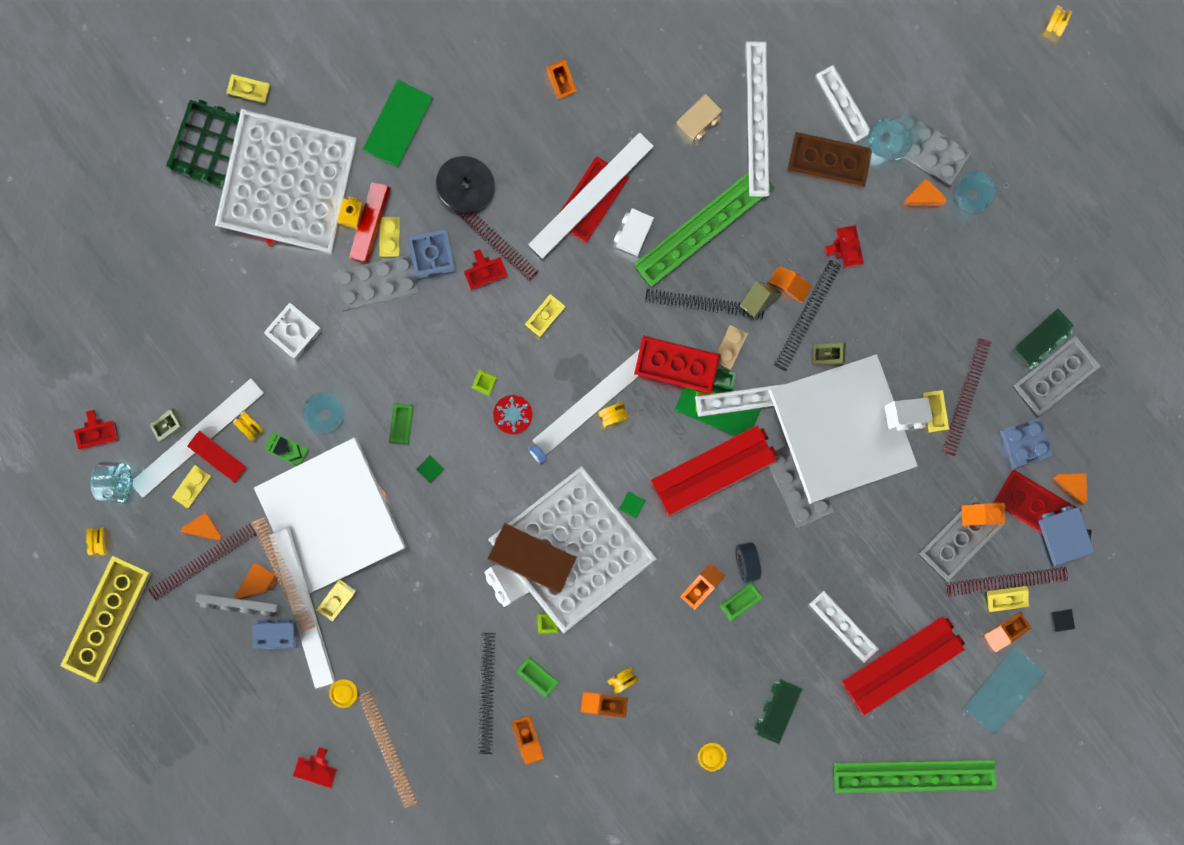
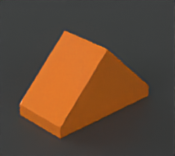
(561, 78)
(926, 194)
(790, 283)
(1074, 485)
(203, 527)

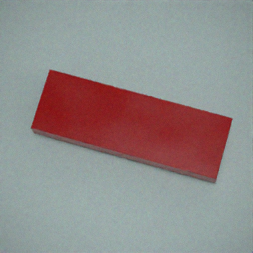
(216, 456)

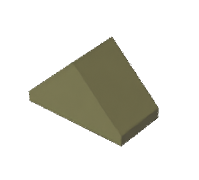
(759, 298)
(829, 354)
(167, 425)

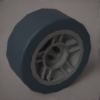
(748, 562)

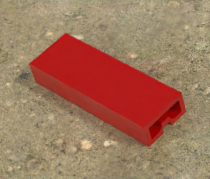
(714, 470)
(903, 665)

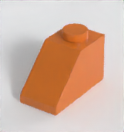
(983, 514)
(256, 582)
(702, 586)
(1007, 632)
(604, 704)
(527, 740)

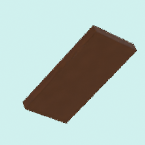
(829, 159)
(532, 558)

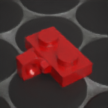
(847, 246)
(484, 270)
(95, 432)
(316, 769)

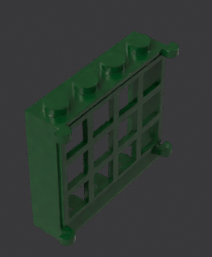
(190, 169)

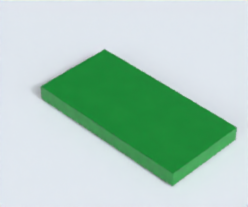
(397, 123)
(731, 423)

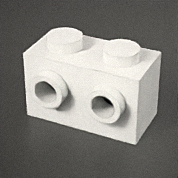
(634, 231)
(908, 414)
(506, 584)

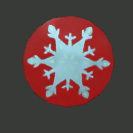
(512, 414)

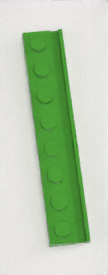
(697, 231)
(914, 776)

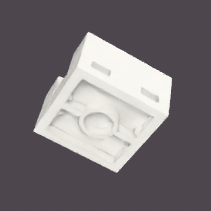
(292, 331)

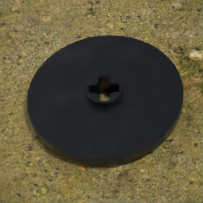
(471, 171)

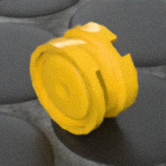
(1059, 20)
(613, 414)
(248, 426)
(96, 541)
(621, 678)
(343, 693)
(712, 756)

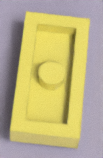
(248, 89)
(389, 237)
(545, 315)
(938, 411)
(191, 486)
(1008, 599)
(335, 600)

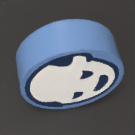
(537, 454)

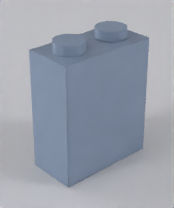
(1065, 535)

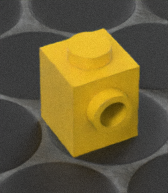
(350, 212)

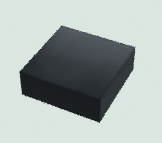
(1063, 620)

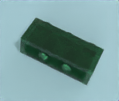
(1043, 338)
(778, 711)

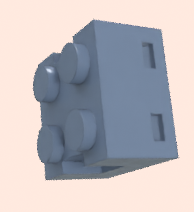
(431, 253)
(1026, 443)
(274, 635)

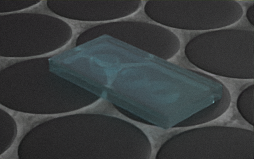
(1004, 691)

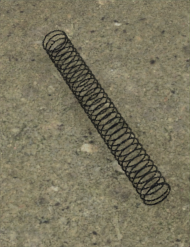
(648, 290)
(798, 324)
(485, 634)

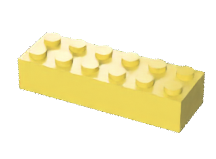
(106, 619)

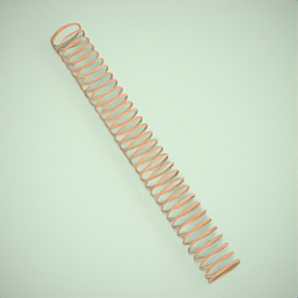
(308, 628)
(383, 750)

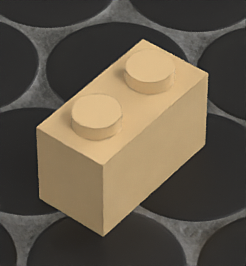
(699, 118)
(731, 347)

